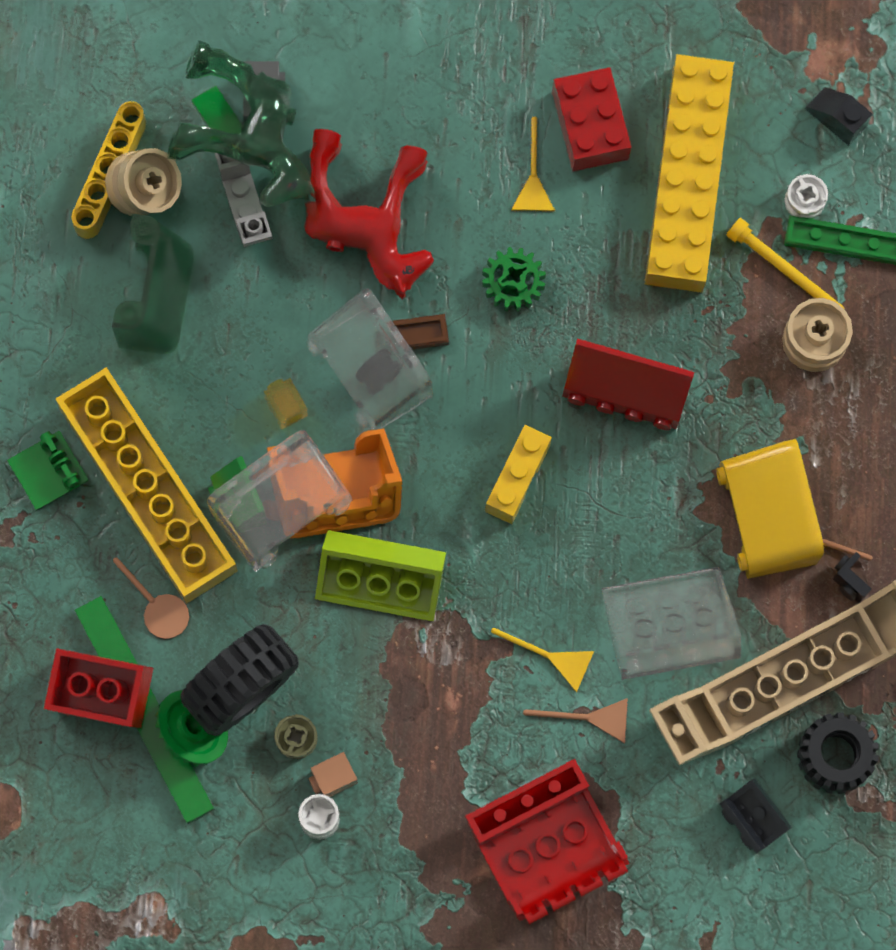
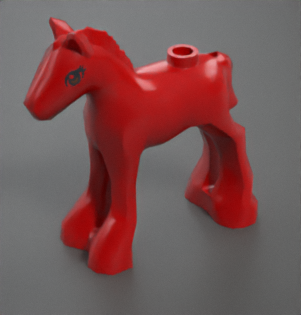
(366, 226)

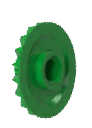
(185, 734)

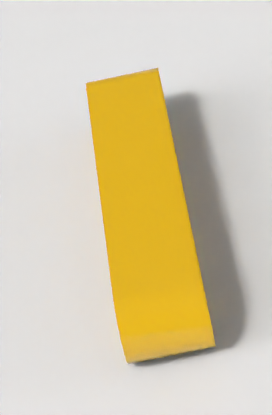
(96, 180)

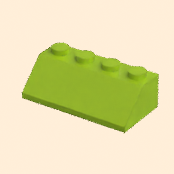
(380, 575)

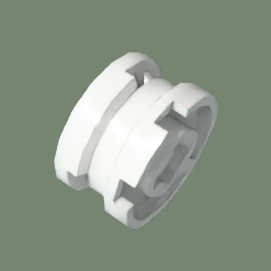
(806, 196)

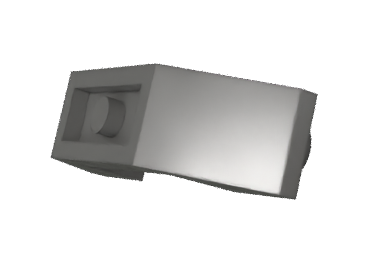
(243, 201)

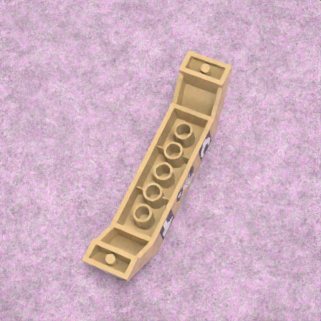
(780, 679)

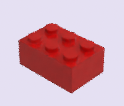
(591, 119)
(98, 688)

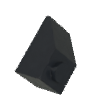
(840, 114)

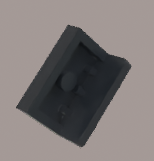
(754, 816)

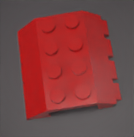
(547, 842)

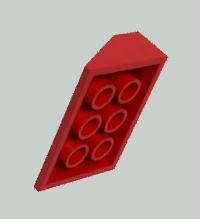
(627, 385)

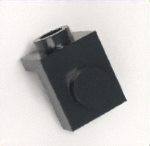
(851, 585)

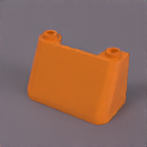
(371, 480)

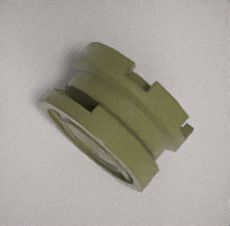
(296, 736)

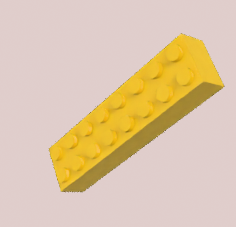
(689, 173)
(146, 485)

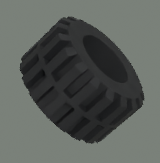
(852, 732)

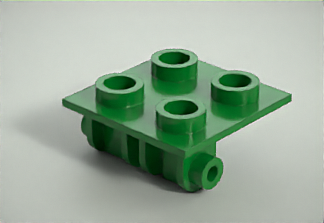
(47, 469)

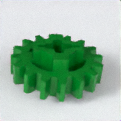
(523, 272)

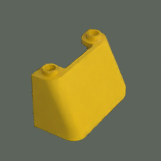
(772, 509)

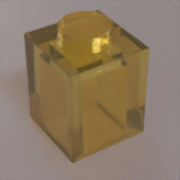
(285, 402)

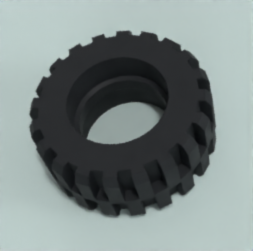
(239, 679)

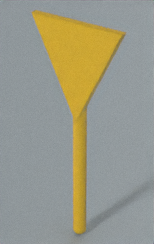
(533, 194)
(570, 664)

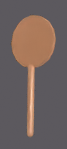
(164, 615)

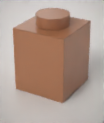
(332, 776)

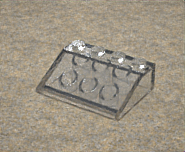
(671, 623)

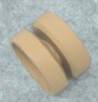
(143, 182)
(817, 334)

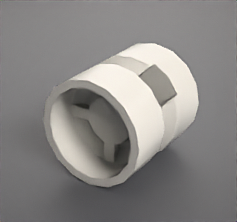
(319, 816)

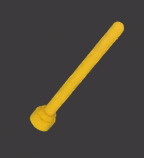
(742, 233)

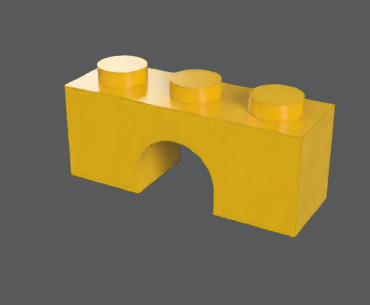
(517, 474)

